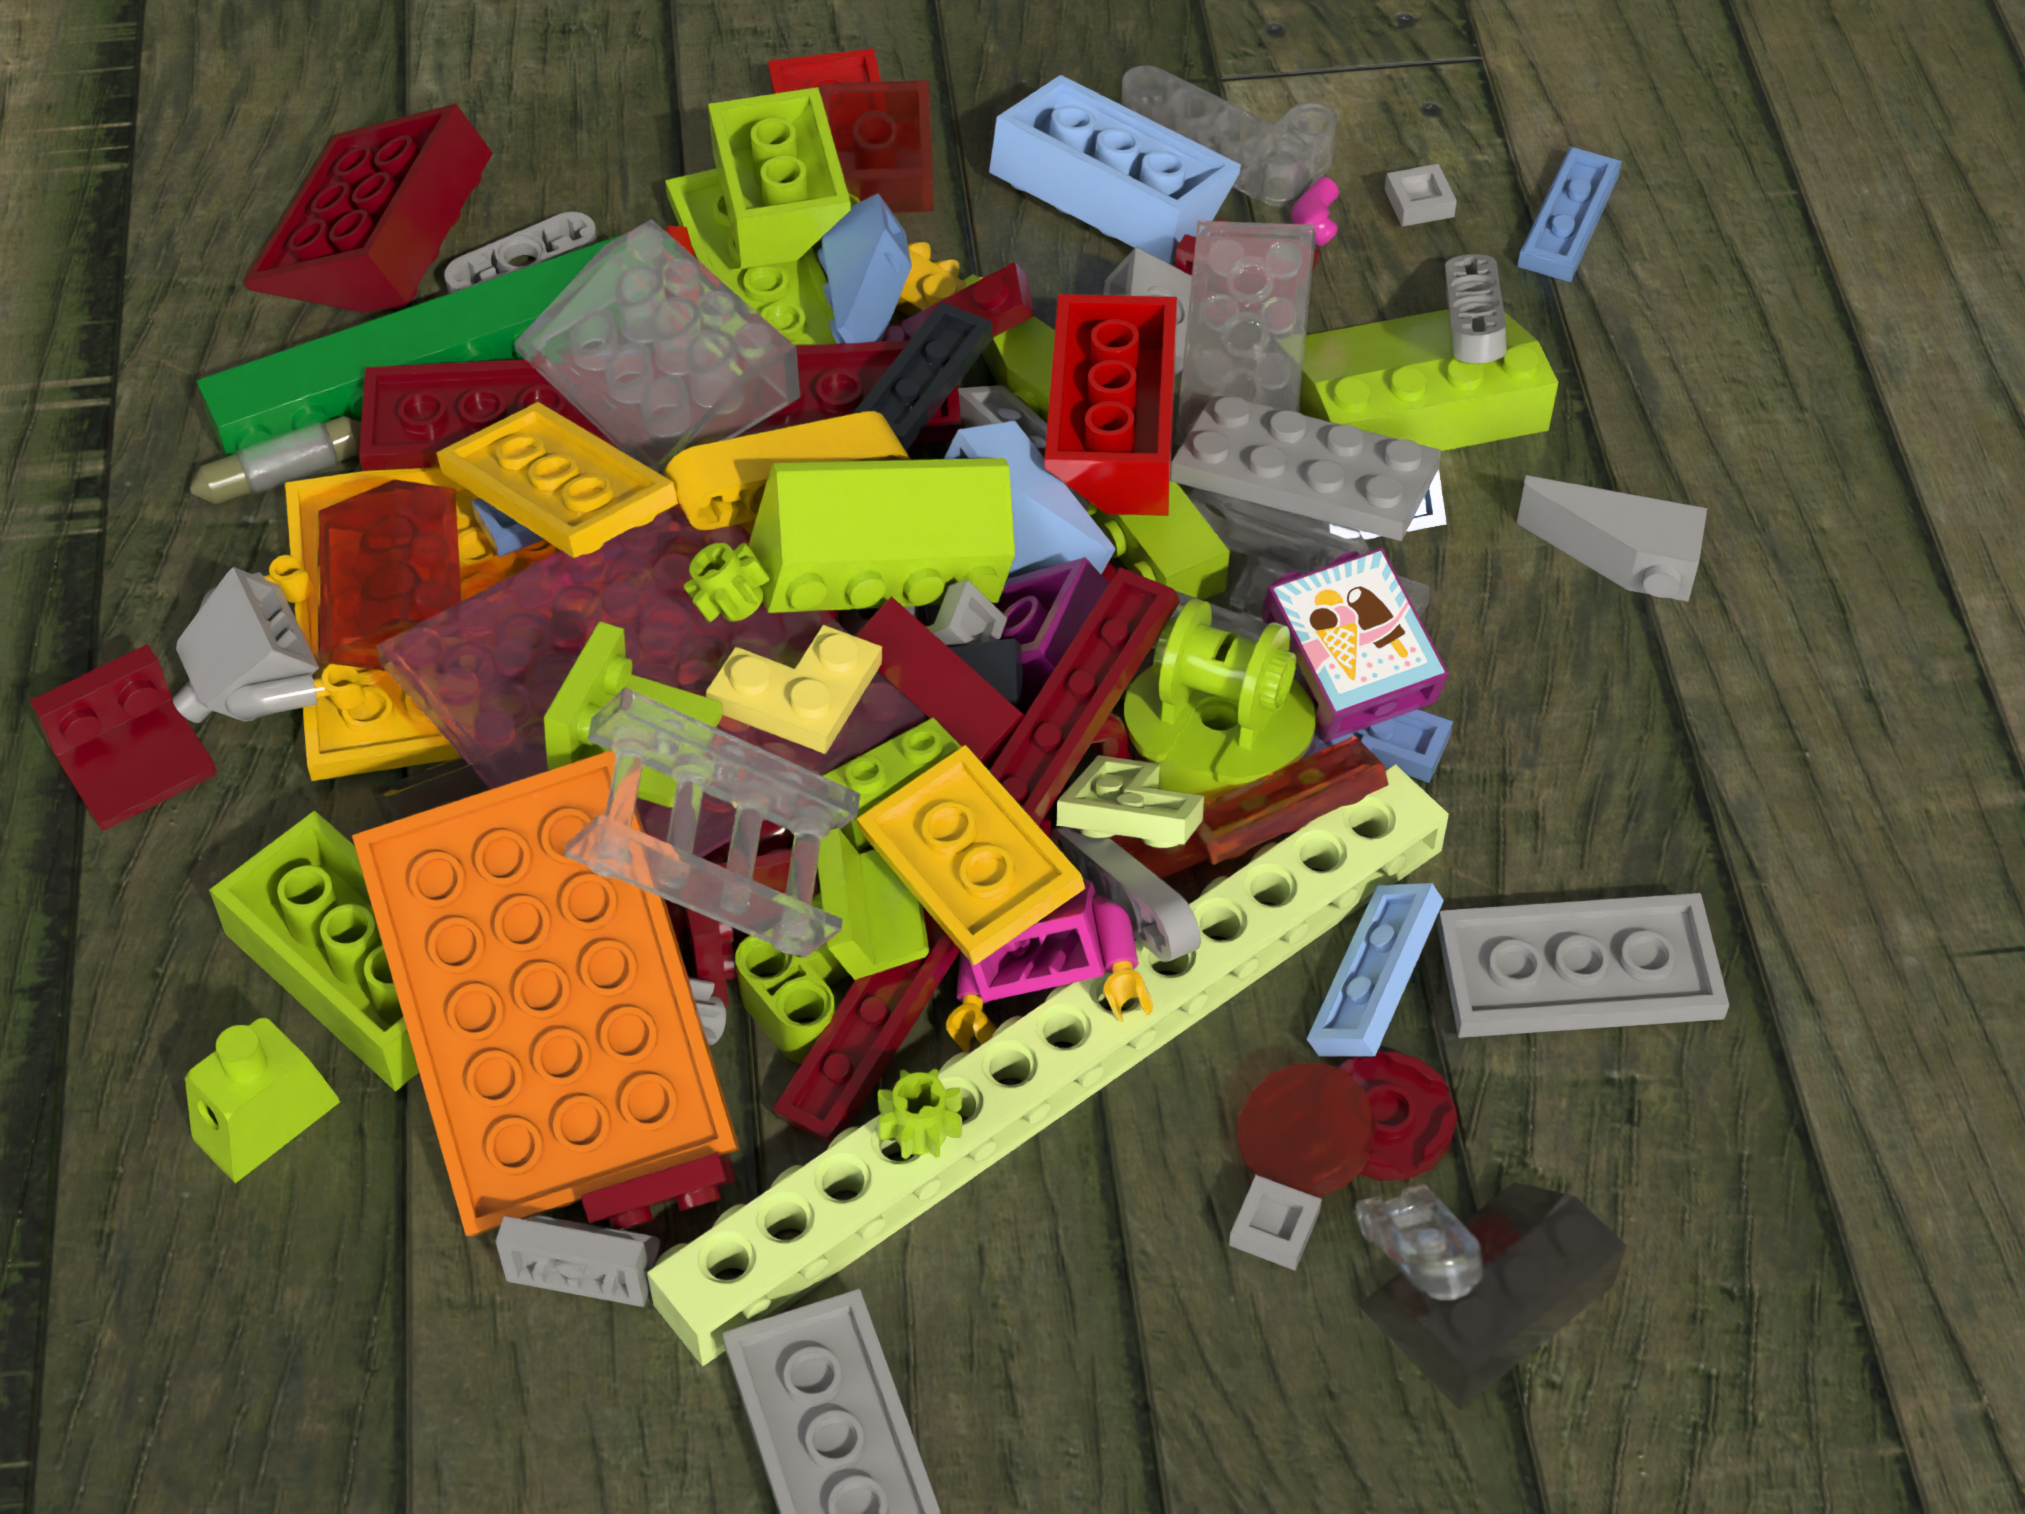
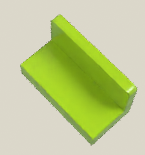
(879, 913)

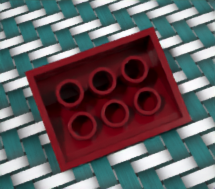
(374, 213)

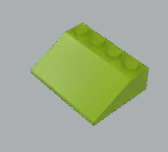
(1409, 386)

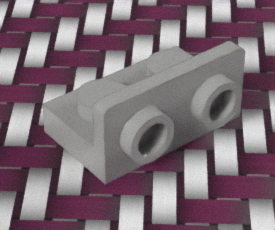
(577, 1258)

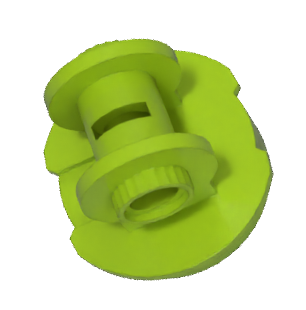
(1218, 706)

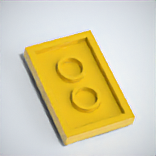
(970, 854)

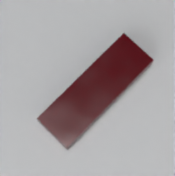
(941, 682)

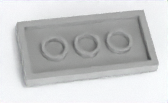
(1306, 466)
(1581, 965)
(828, 1412)

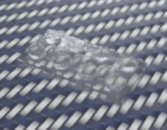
(1246, 316)

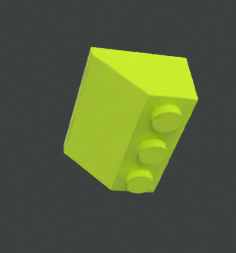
(777, 174)

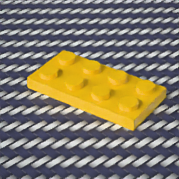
(557, 479)

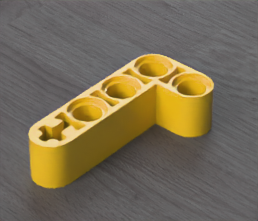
(726, 479)

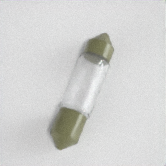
(278, 460)

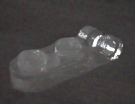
(1423, 1241)

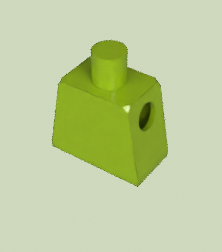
(253, 1097)

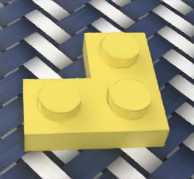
(802, 702)

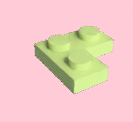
(1125, 800)

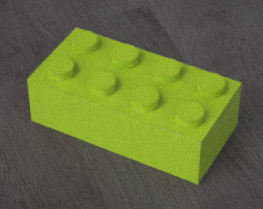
(313, 929)

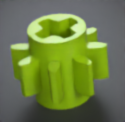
(726, 582)
(919, 1113)

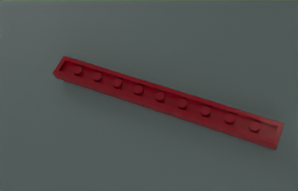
(1033, 771)

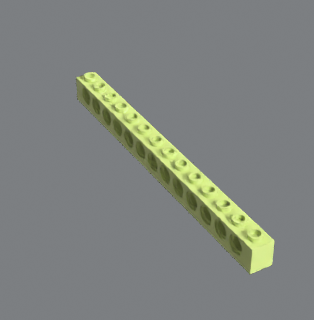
(1405, 834)

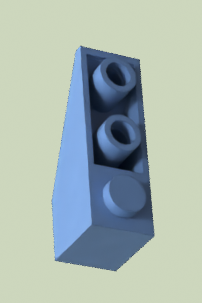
(865, 270)

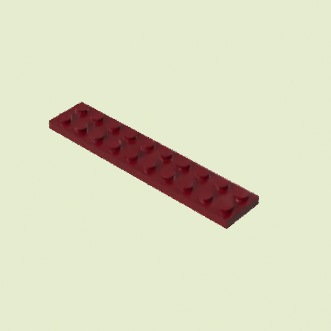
(427, 407)

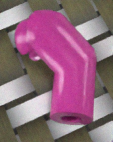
(1313, 209)

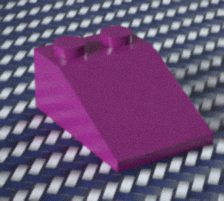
(1046, 614)

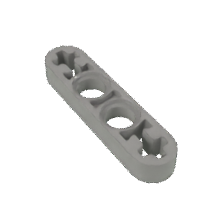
(1475, 308)
(1156, 911)

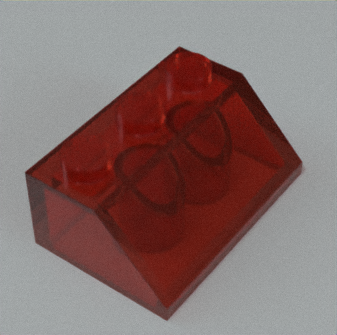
(384, 567)

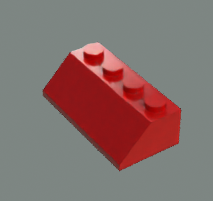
(1113, 400)

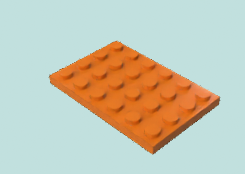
(540, 1000)

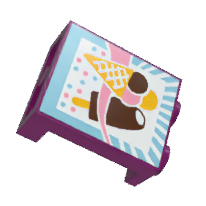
(1356, 642)

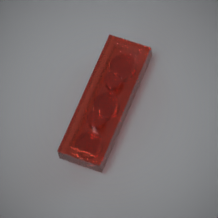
(1288, 799)

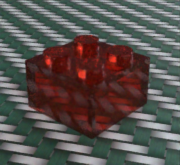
(883, 140)

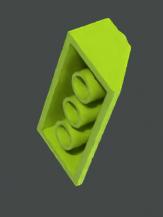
(881, 531)

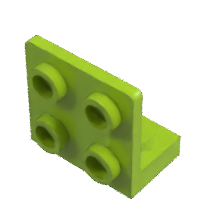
(591, 684)

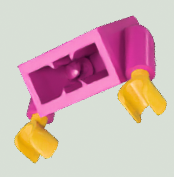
(1060, 949)

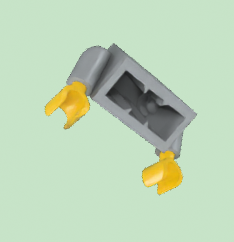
(250, 652)

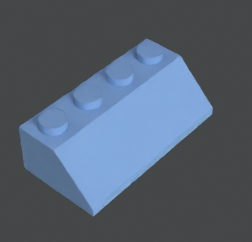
(1110, 166)

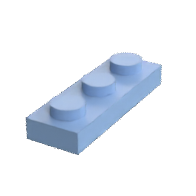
(1375, 970)

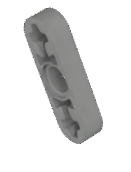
(554, 234)

